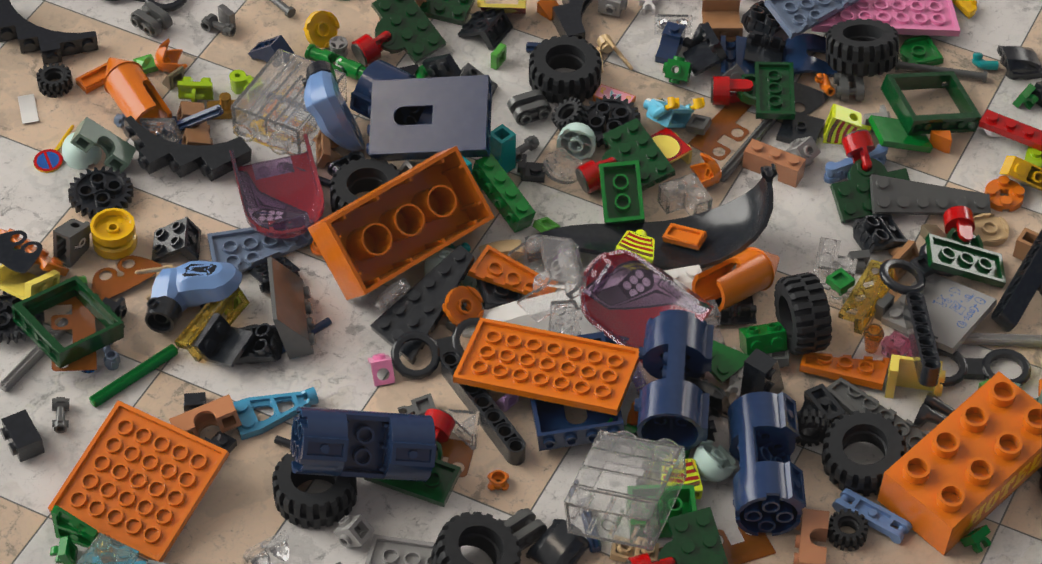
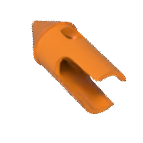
(133, 90)
(753, 274)

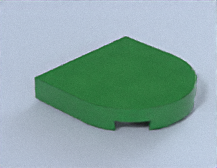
(920, 51)

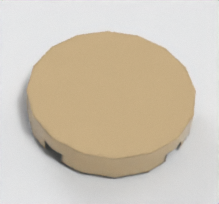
(991, 229)

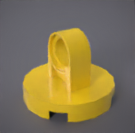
(320, 28)

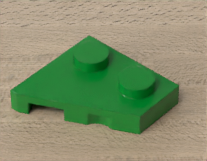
(726, 362)
(68, 525)

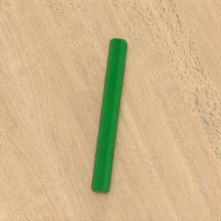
(133, 375)

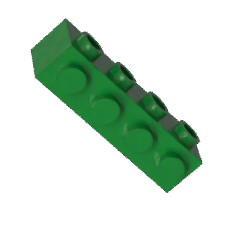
(503, 193)

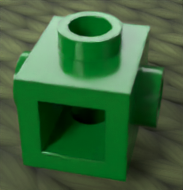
(683, 73)

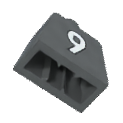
(71, 241)

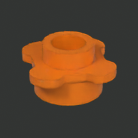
(498, 475)

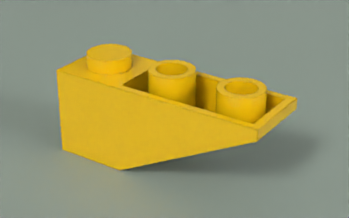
(1022, 172)

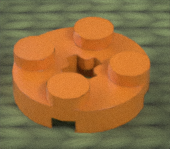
(1004, 185)
(459, 295)

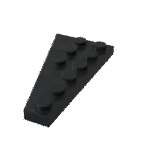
(422, 305)

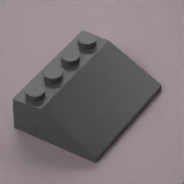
(291, 310)

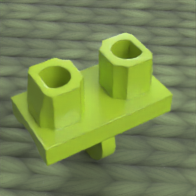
(195, 90)

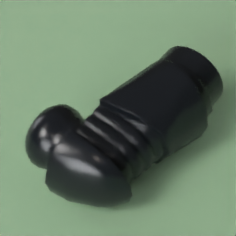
(696, 38)

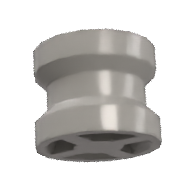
(339, 45)

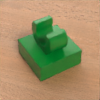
(1026, 98)
(840, 281)
(977, 536)
(65, 552)

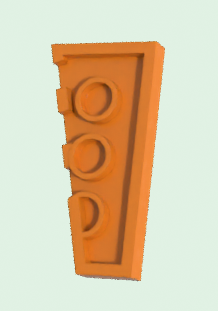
(46, 262)
(502, 271)
(856, 371)

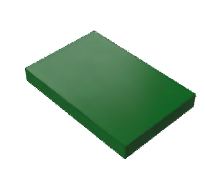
(892, 134)

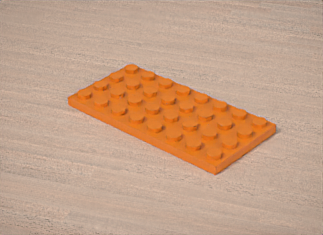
(547, 366)

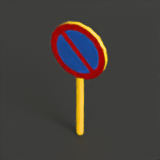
(50, 159)

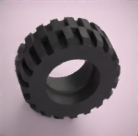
(862, 47)
(565, 53)
(357, 178)
(803, 313)
(861, 428)
(309, 508)
(476, 531)

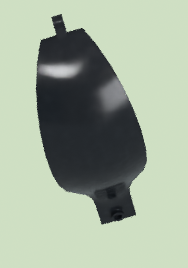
(728, 230)

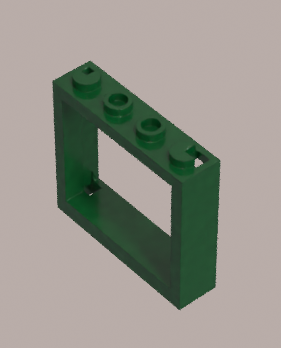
(914, 124)
(73, 287)

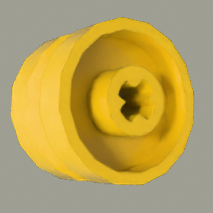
(113, 233)

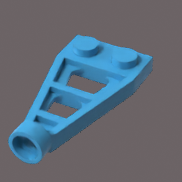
(253, 427)

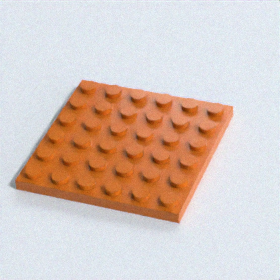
(140, 480)

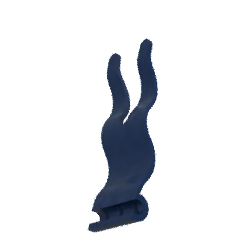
(794, 51)

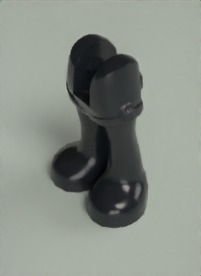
(928, 410)

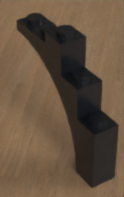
(568, 17)
(32, 38)
(182, 158)

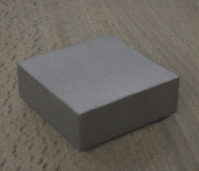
(226, 15)

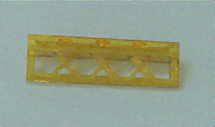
(865, 307)
(195, 327)

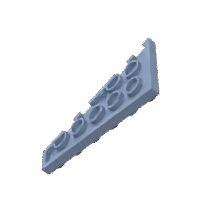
(801, 15)
(249, 248)

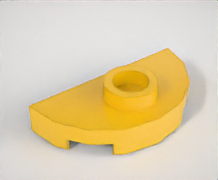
(967, 7)

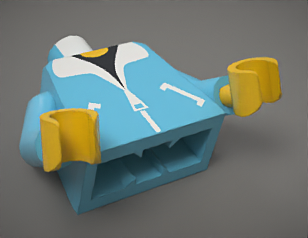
(670, 112)

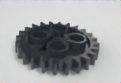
(610, 113)
(100, 191)
(8, 328)

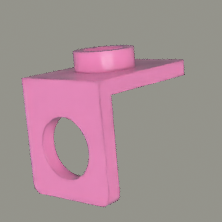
(381, 361)

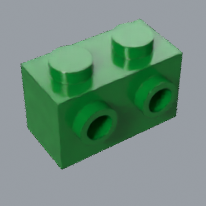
(765, 337)

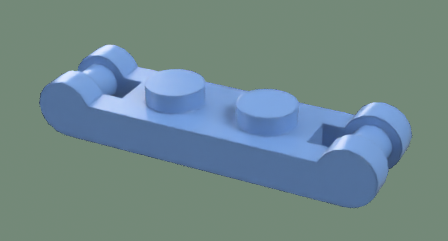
(839, 170)
(877, 516)

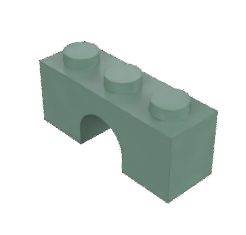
(117, 151)

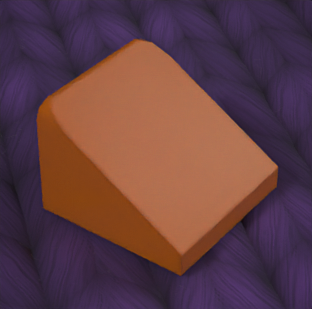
(544, 8)
(941, 140)

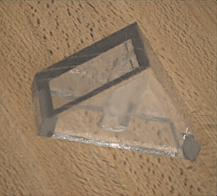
(466, 426)

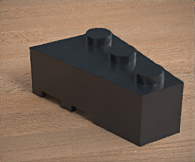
(761, 374)

